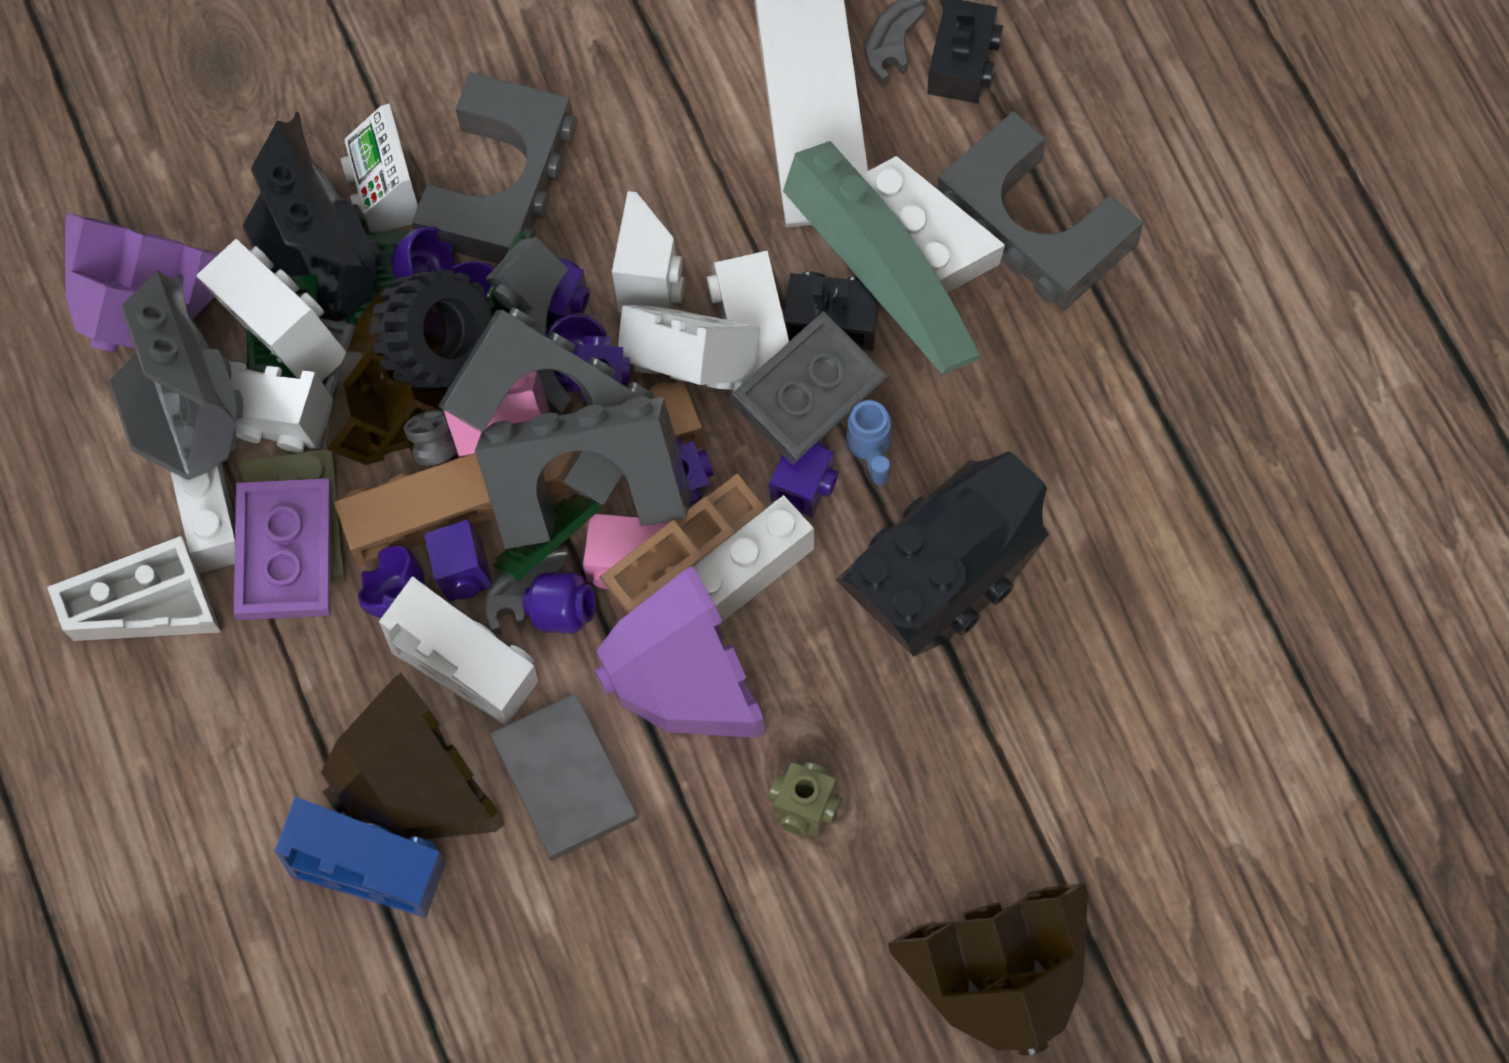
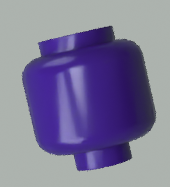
(559, 602)

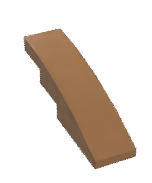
(682, 543)

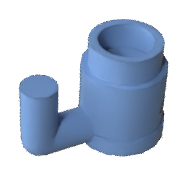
(871, 438)

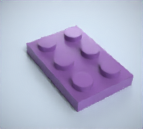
(283, 549)

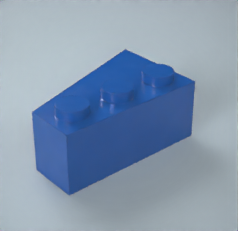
(359, 858)

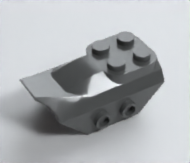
(175, 389)

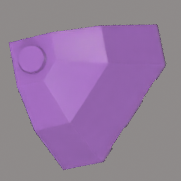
(111, 263)
(673, 667)

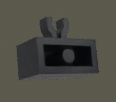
(963, 51)
(843, 300)

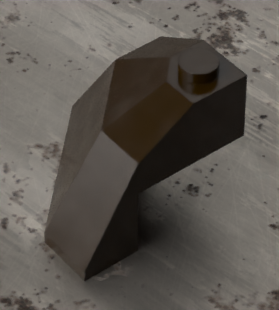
(372, 404)
(402, 774)
(1005, 971)

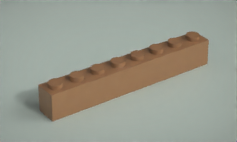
(456, 491)

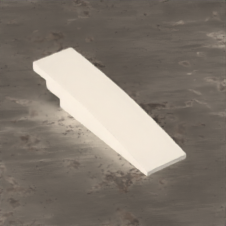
(809, 84)

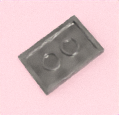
(807, 388)
(563, 777)

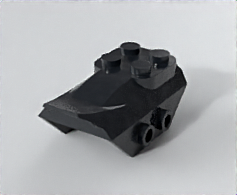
(308, 226)
(951, 553)

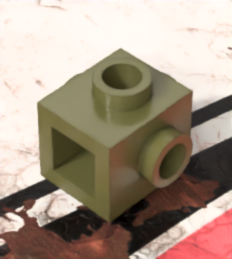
(809, 814)

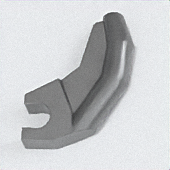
(887, 38)
(507, 594)

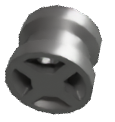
(430, 438)

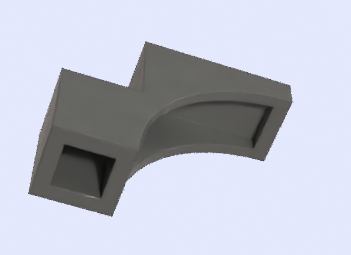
(527, 282)

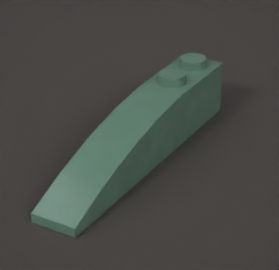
(879, 253)

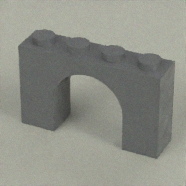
(532, 123)
(1057, 263)
(510, 351)
(629, 434)

